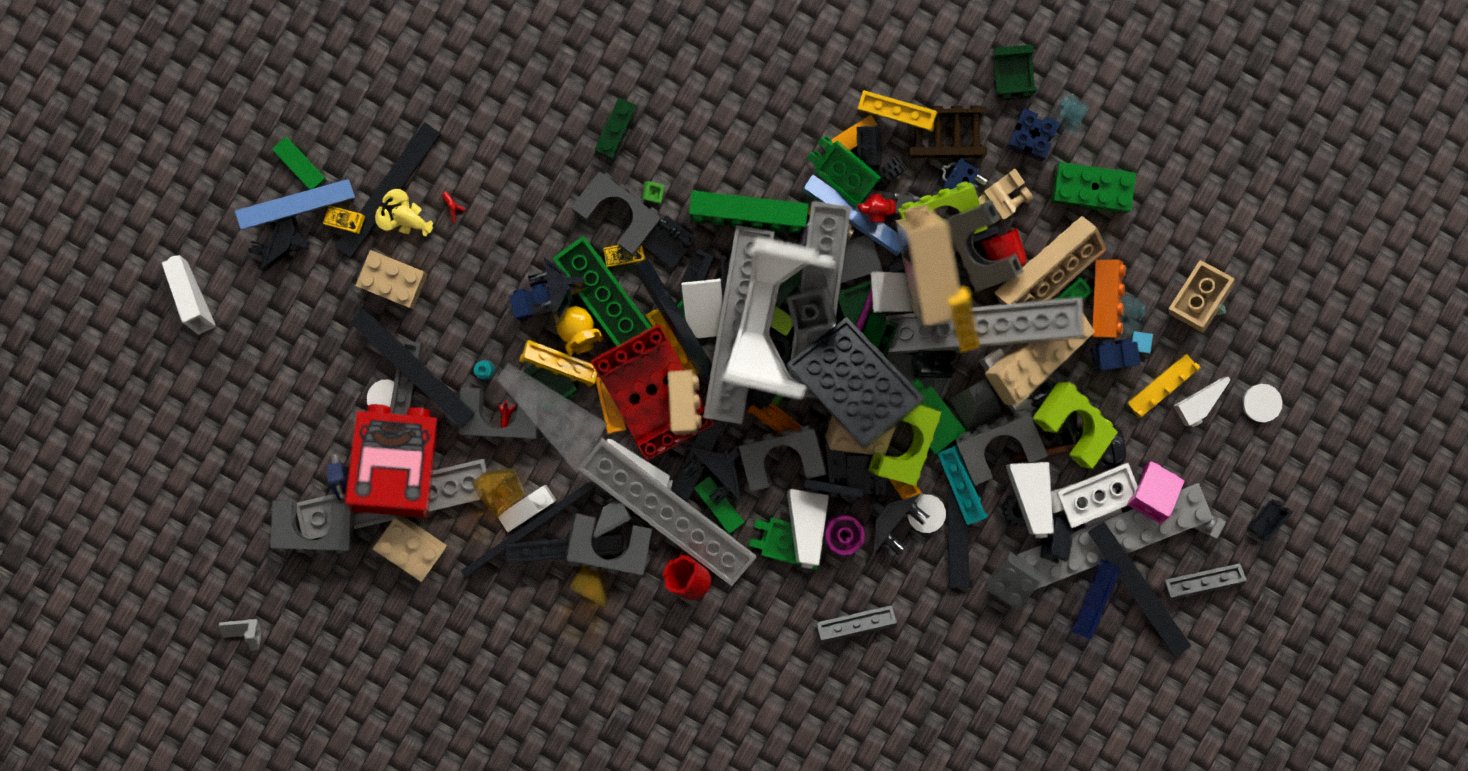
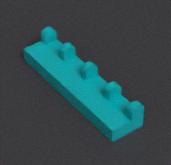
(962, 485)

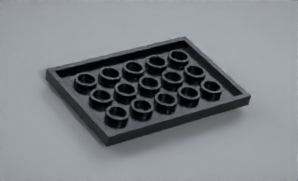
(855, 383)

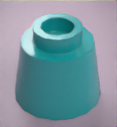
(484, 370)

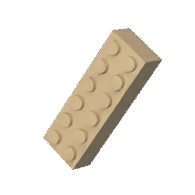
(1054, 265)
(1030, 364)

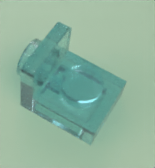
(1073, 109)
(1134, 307)

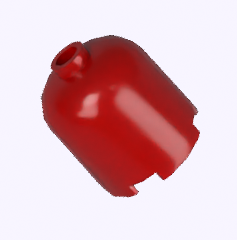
(1006, 245)
(687, 578)

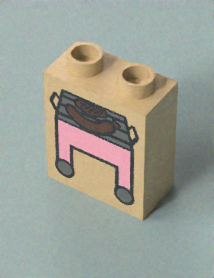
(928, 264)

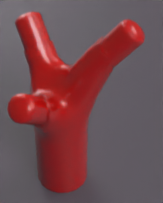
(451, 205)
(505, 414)

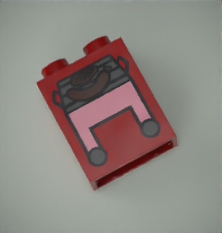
(392, 462)

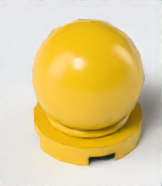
(578, 330)

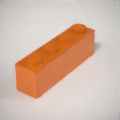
(1107, 299)

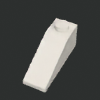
(1198, 405)
(527, 508)

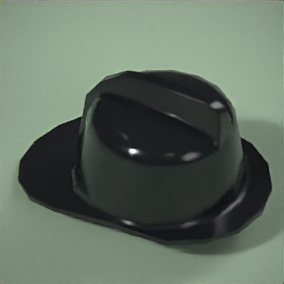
(1115, 452)

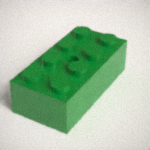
(1074, 188)

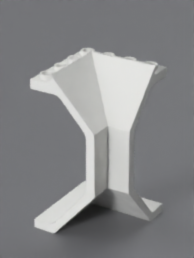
(754, 355)

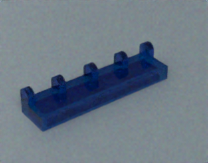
(1096, 599)

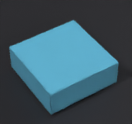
(1144, 341)

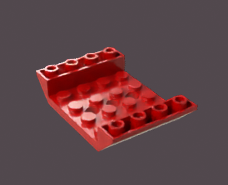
(629, 371)

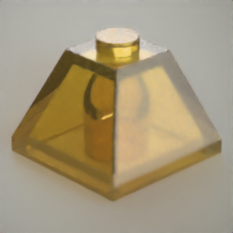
(499, 489)
(591, 585)

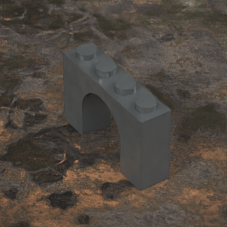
(603, 190)
(982, 272)
(478, 425)
(1019, 426)
(804, 441)
(287, 536)
(630, 561)

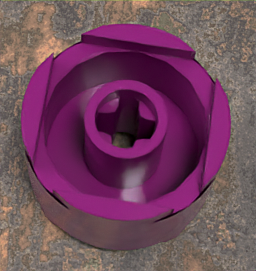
(849, 543)

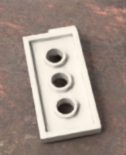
(1067, 497)

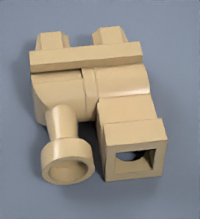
(999, 195)

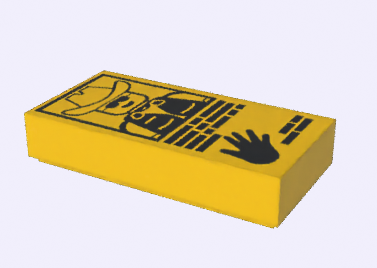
(344, 219)
(617, 256)

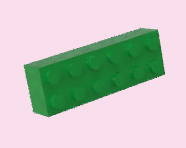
(748, 211)
(602, 292)

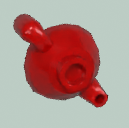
(877, 208)

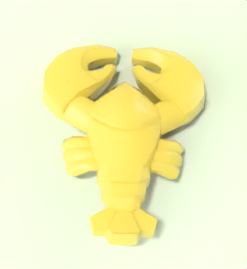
(402, 215)

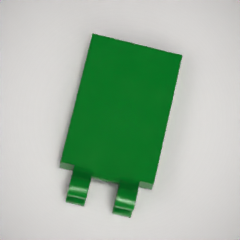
(844, 171)
(948, 426)
(777, 540)

